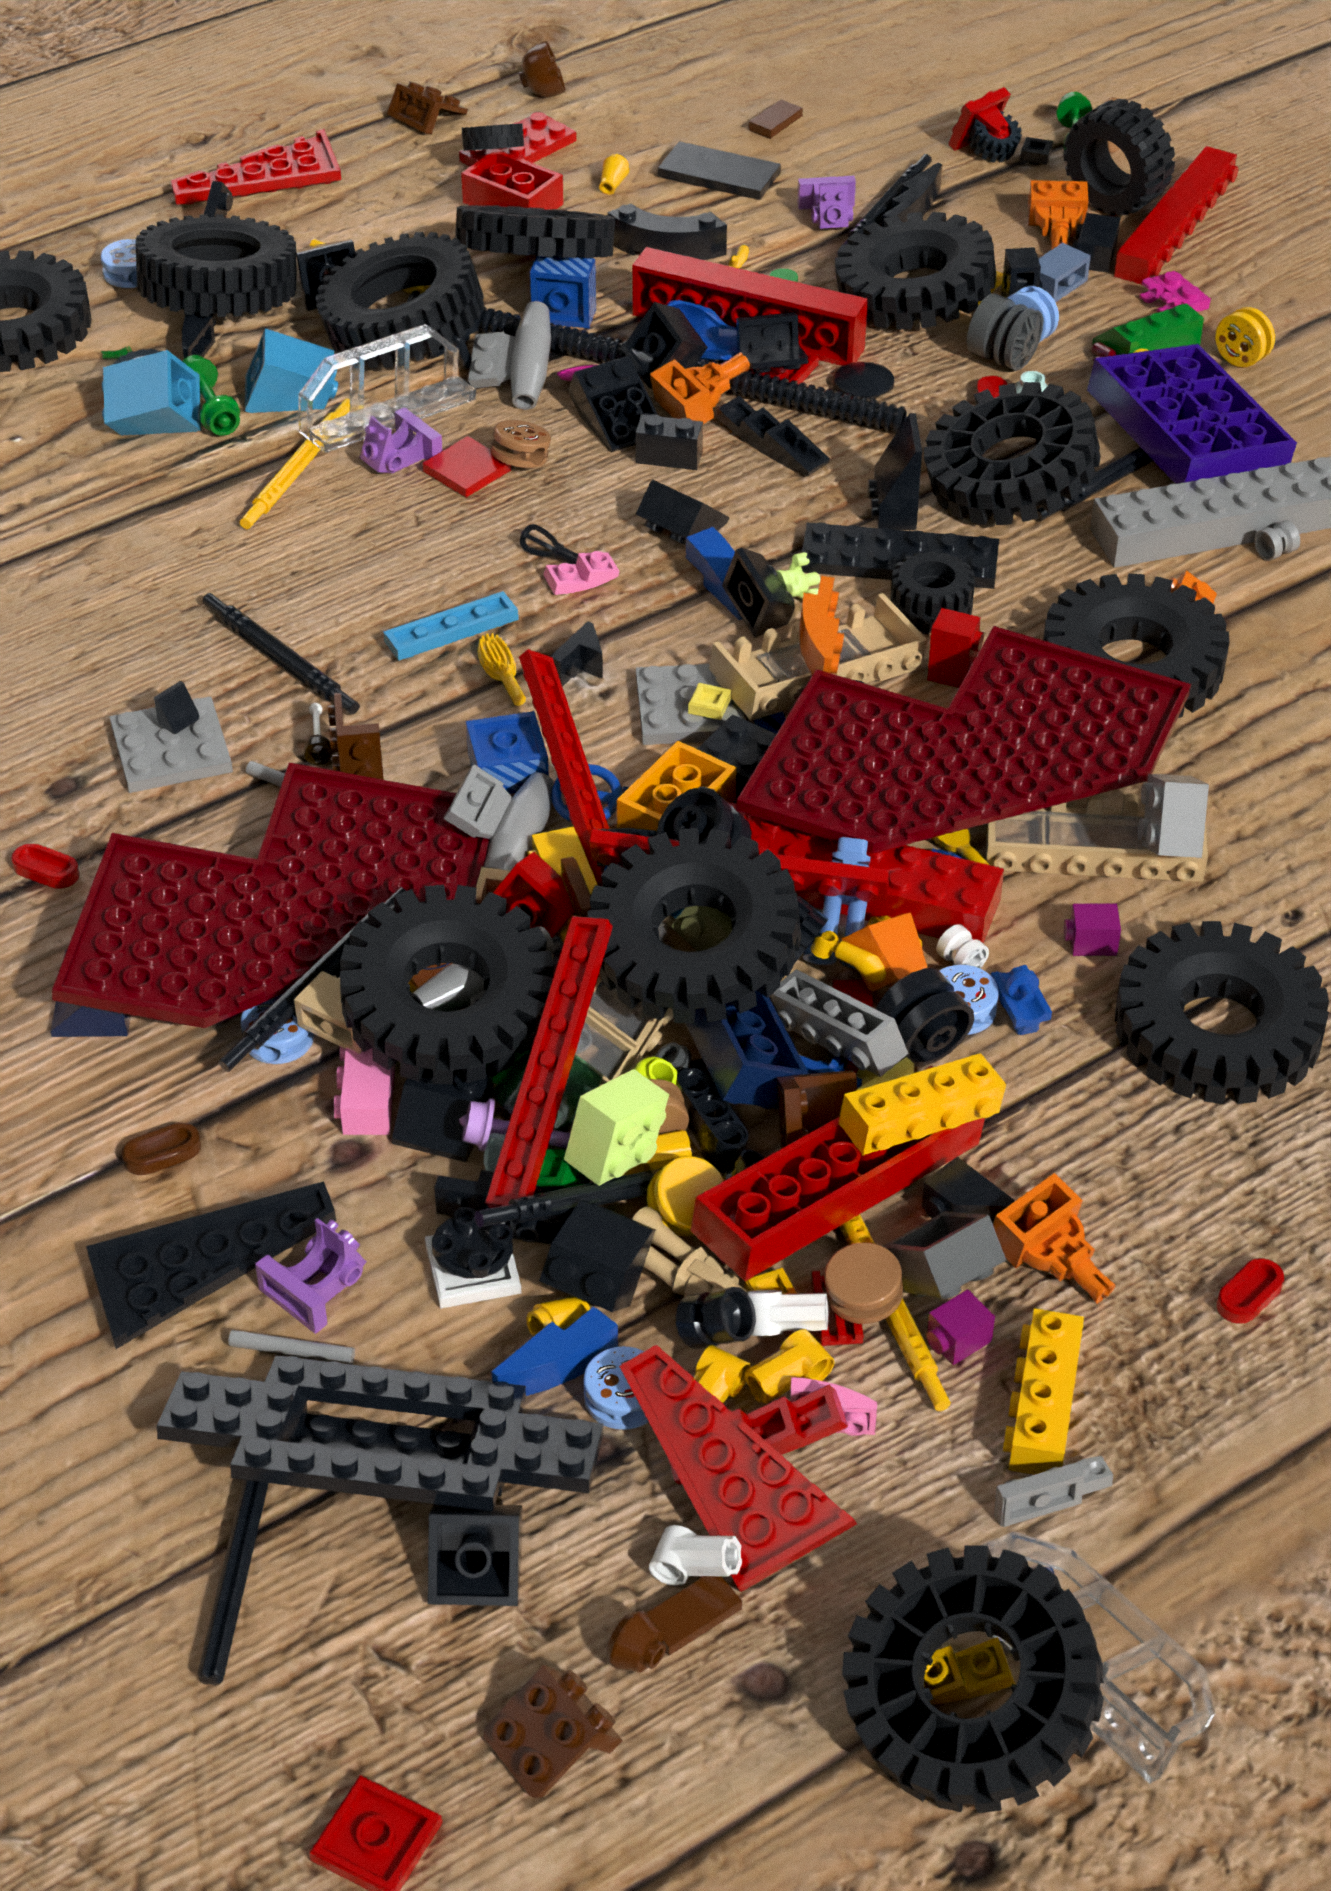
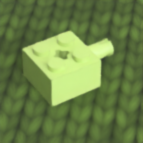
(616, 1127)

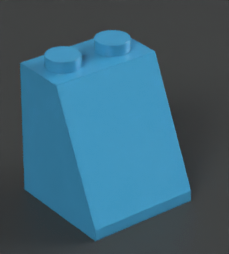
(281, 371)
(151, 396)

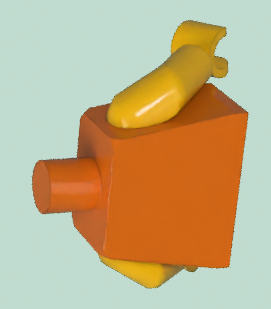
(879, 952)

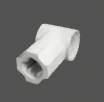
(788, 1312)
(686, 1554)

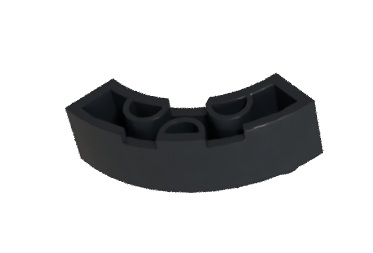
(690, 236)

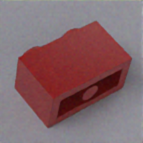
(953, 646)

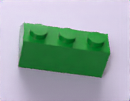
(1158, 331)

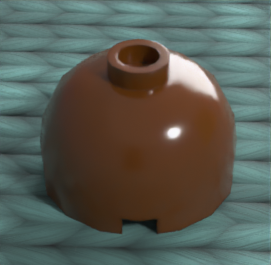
(541, 71)

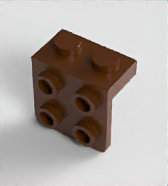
(356, 744)
(549, 1729)

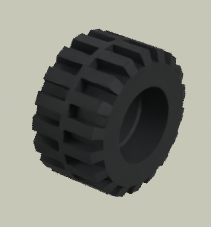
(929, 583)

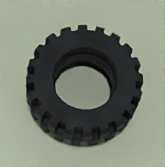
(1141, 141)

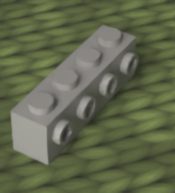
(839, 1023)

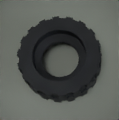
(492, 136)

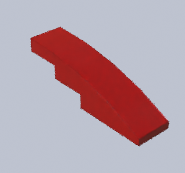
(795, 1423)

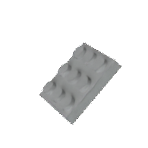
(665, 700)
(159, 758)

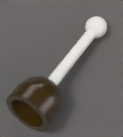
(316, 742)

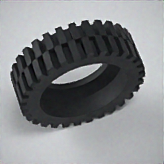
(216, 265)
(394, 266)

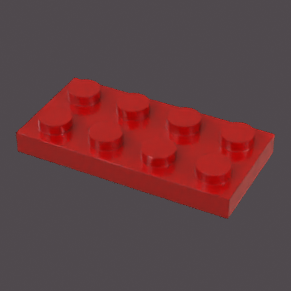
(541, 139)

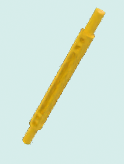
(287, 474)
(905, 1330)

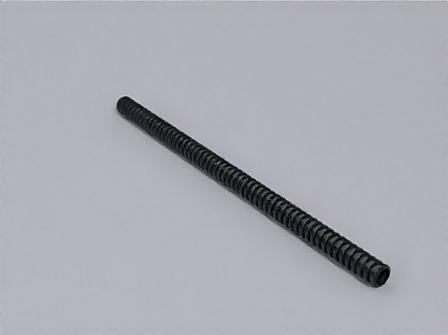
(746, 383)

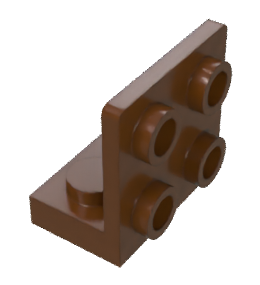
(420, 106)
(810, 1102)

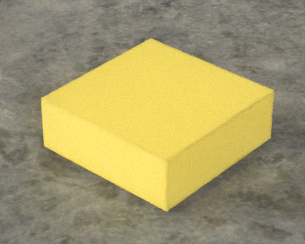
(709, 701)

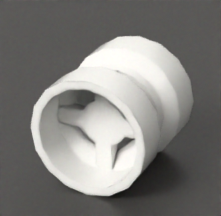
(959, 947)

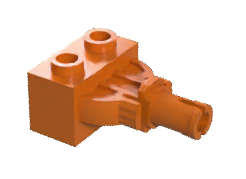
(1057, 207)
(695, 390)
(1050, 1237)

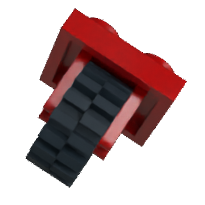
(986, 127)

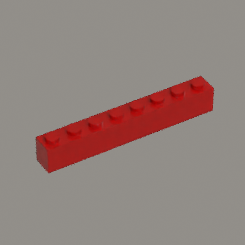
(1176, 215)

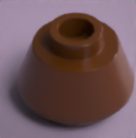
(636, 1643)

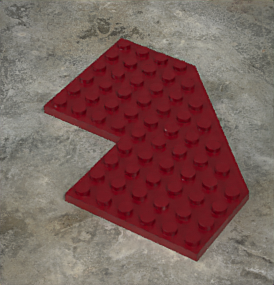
(1019, 737)
(218, 932)

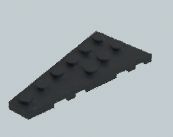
(175, 1265)

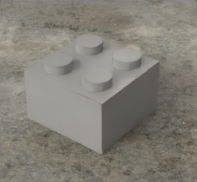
(1173, 815)

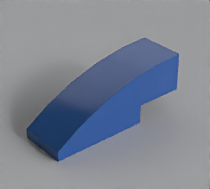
(712, 557)
(558, 1354)

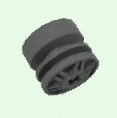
(1005, 331)

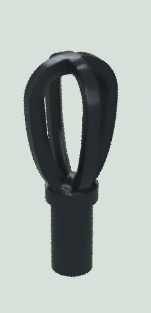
(558, 550)

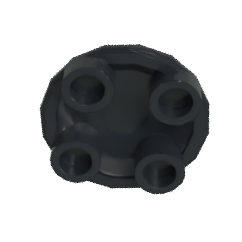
(864, 379)
(469, 1249)

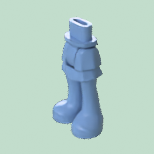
(851, 852)

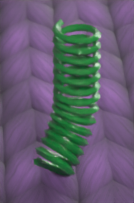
(110, 354)

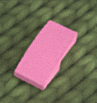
(588, 572)
(857, 1408)

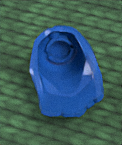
(715, 333)

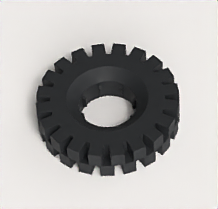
(535, 231)
(952, 247)
(59, 307)
(1000, 487)
(1173, 622)
(694, 873)
(434, 932)
(1190, 967)
(1006, 1749)

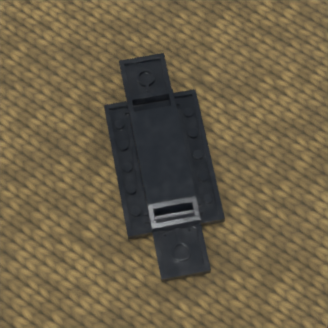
(370, 1458)

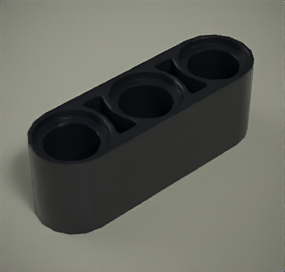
(712, 1121)

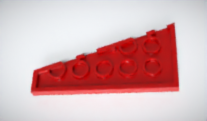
(265, 171)
(732, 1472)

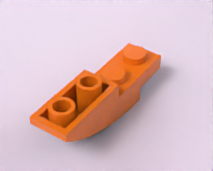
(819, 629)

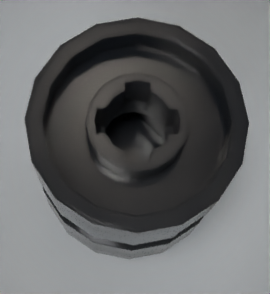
(715, 1318)

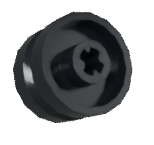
(702, 810)
(928, 1015)

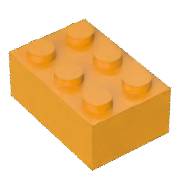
(669, 777)

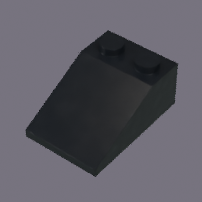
(897, 480)

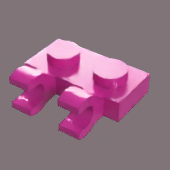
(1174, 291)

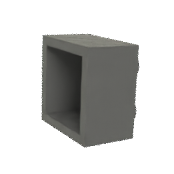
(947, 1254)

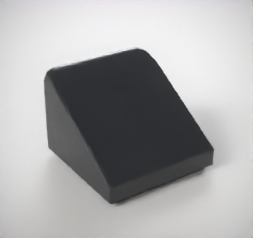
(175, 708)

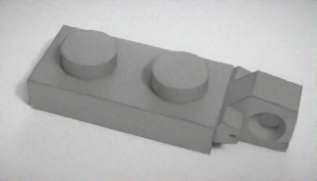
(1050, 1490)

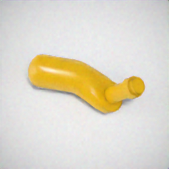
(740, 258)

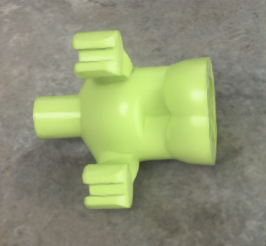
(795, 580)

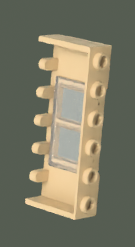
(776, 675)

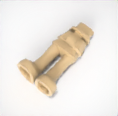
(698, 1270)

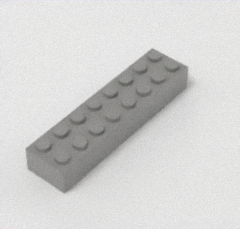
(1211, 512)

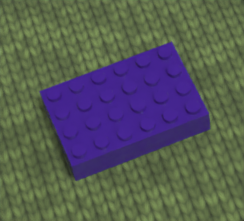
(1188, 413)

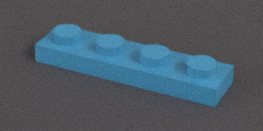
(450, 625)

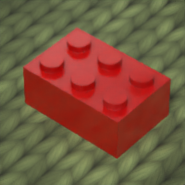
(511, 181)

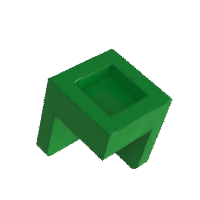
(558, 1173)

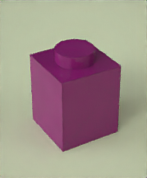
(1093, 929)
(960, 1327)

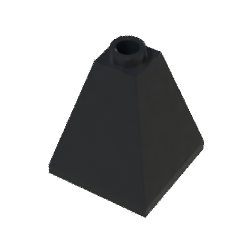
(317, 262)

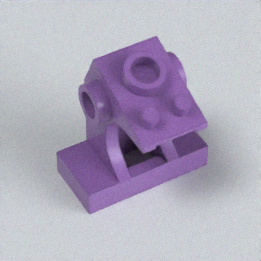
(829, 200)
(395, 451)
(326, 1253)

